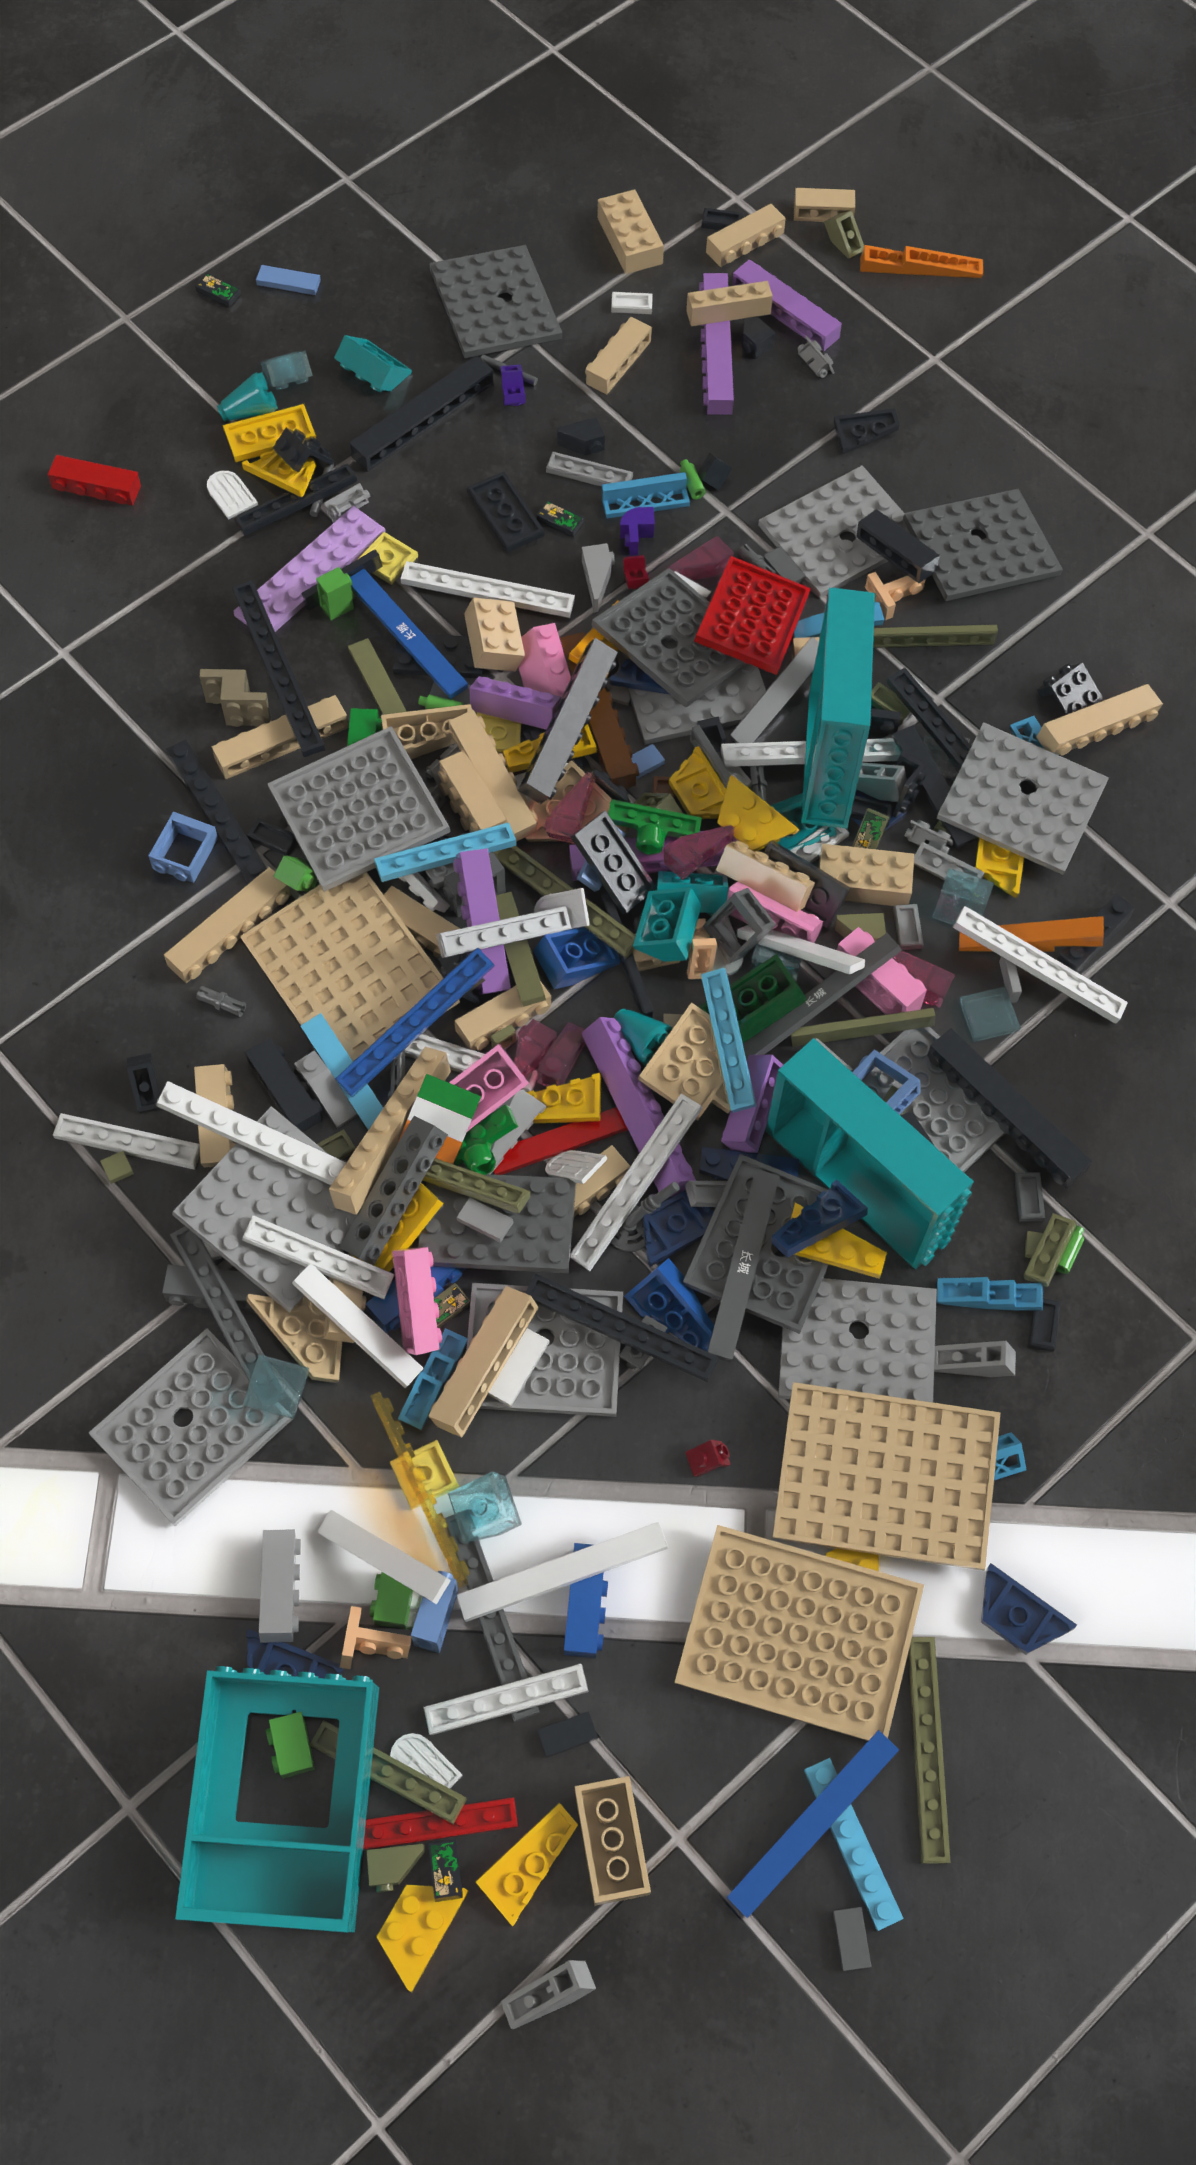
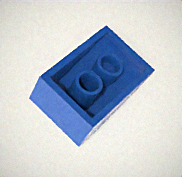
(573, 956)

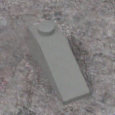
(597, 570)
(882, 781)
(325, 1089)
(976, 1359)
(548, 1993)

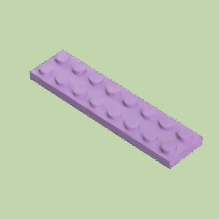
(334, 548)

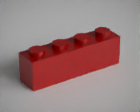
(94, 480)

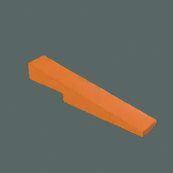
(919, 262)
(1049, 934)

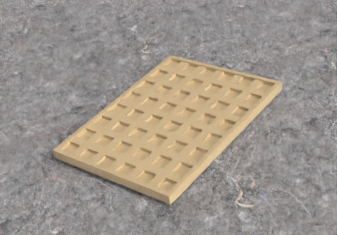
(344, 959)
(887, 1476)

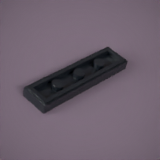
(370, 562)

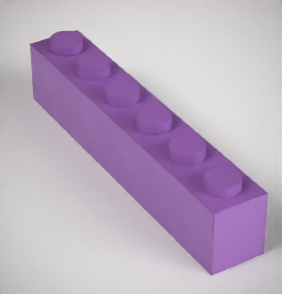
(792, 307)
(479, 908)

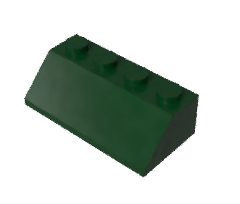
(763, 997)

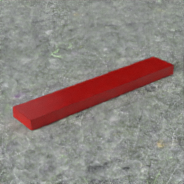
(561, 1140)
(427, 1826)

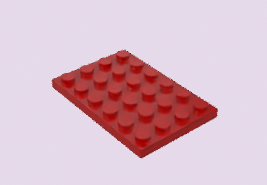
(752, 615)

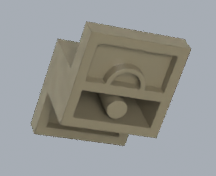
(234, 694)

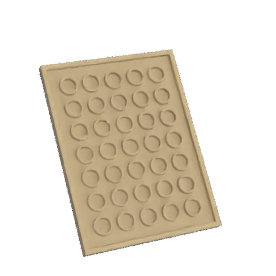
(800, 1634)

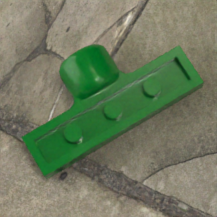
(652, 824)
(477, 1143)

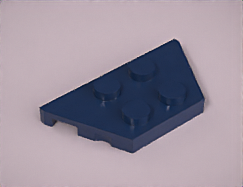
(635, 678)
(673, 1227)
(1020, 1614)
(285, 1657)

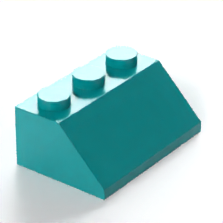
(371, 363)
(792, 810)
(709, 888)
(668, 924)

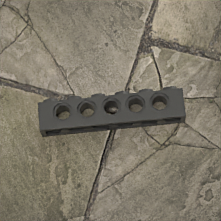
(393, 1190)

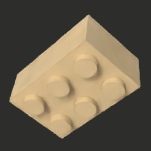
(494, 634)

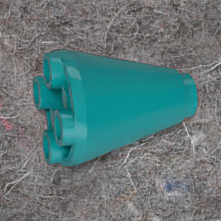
(248, 400)
(642, 1033)

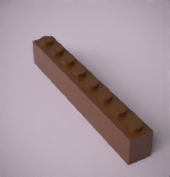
(608, 736)

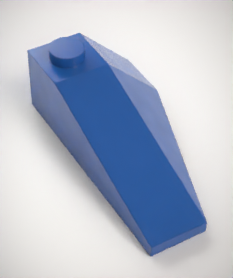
(673, 1305)

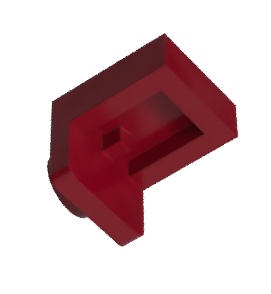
(635, 571)
(708, 1457)

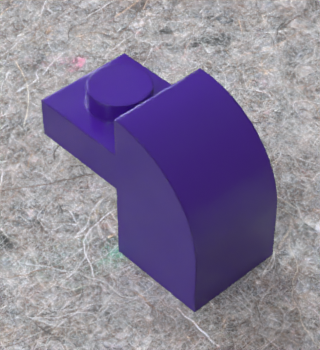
(512, 385)
(637, 524)

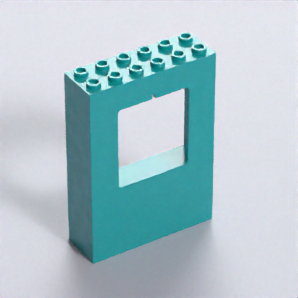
(838, 708)
(854, 1136)
(272, 1870)

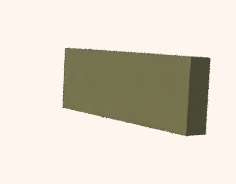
(1050, 1250)

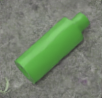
(694, 482)
(433, 702)
(1071, 1251)

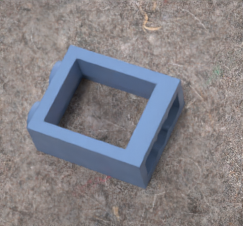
(189, 827)
(910, 1084)
(434, 1618)

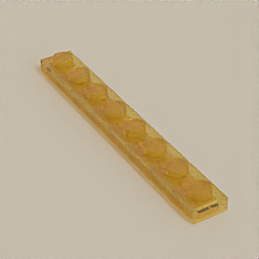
(425, 1498)

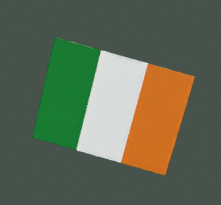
(447, 1109)

